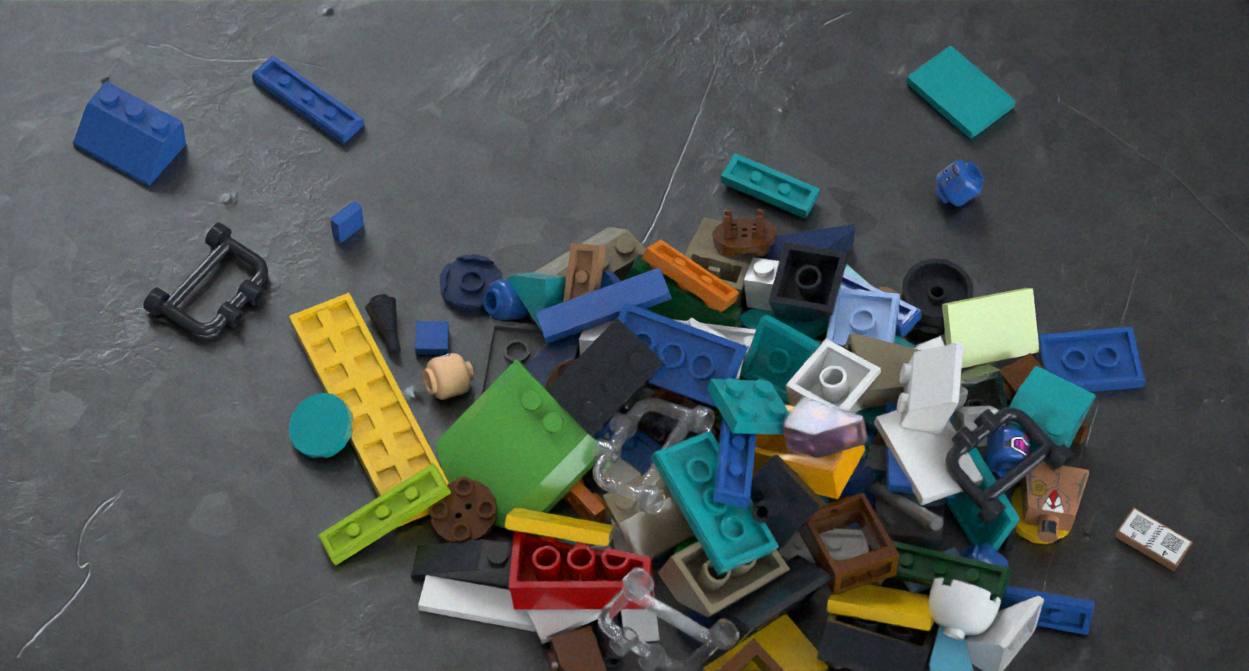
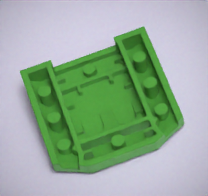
(518, 445)

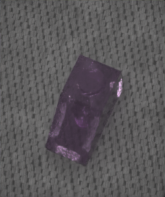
(822, 429)

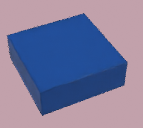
(347, 222)
(431, 337)

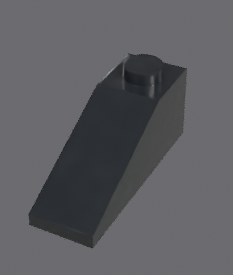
(468, 561)

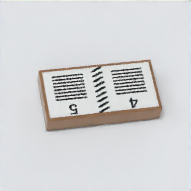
(1153, 539)

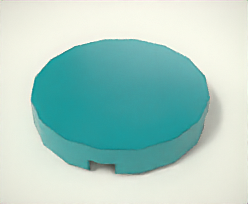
(321, 425)

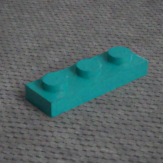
(770, 185)

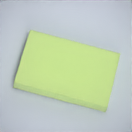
(992, 326)

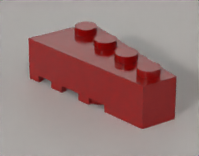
(567, 575)

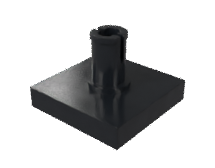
(782, 500)

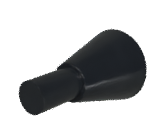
(384, 316)

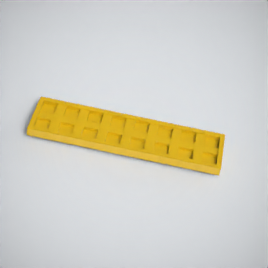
(356, 372)

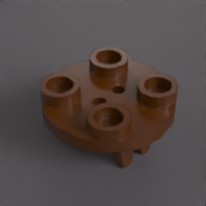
(744, 235)
(474, 522)

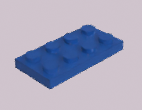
(688, 352)

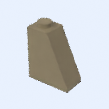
(890, 359)

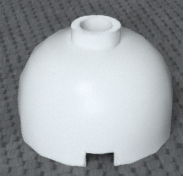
(962, 608)

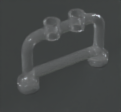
(624, 426)
(636, 588)

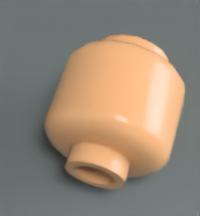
(448, 376)

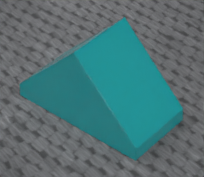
(538, 290)

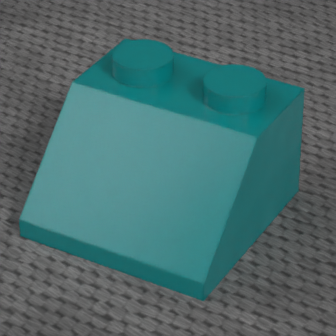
(1053, 405)

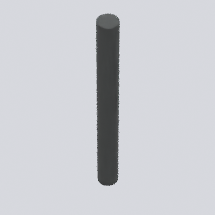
(905, 505)

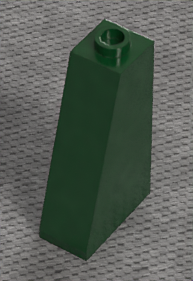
(686, 304)

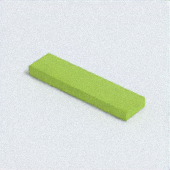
(384, 514)

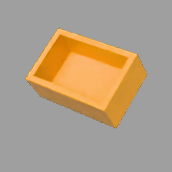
(823, 474)

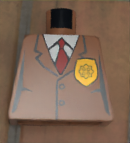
(1052, 498)

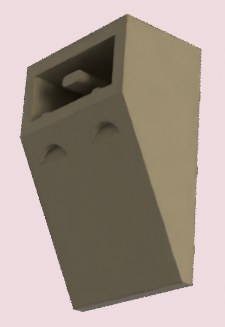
(727, 268)

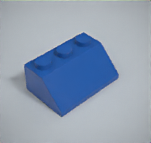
(129, 134)

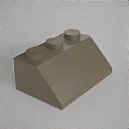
(619, 255)
(644, 532)
(699, 587)

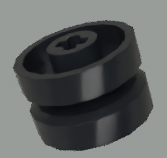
(928, 287)

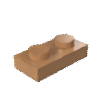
(584, 270)

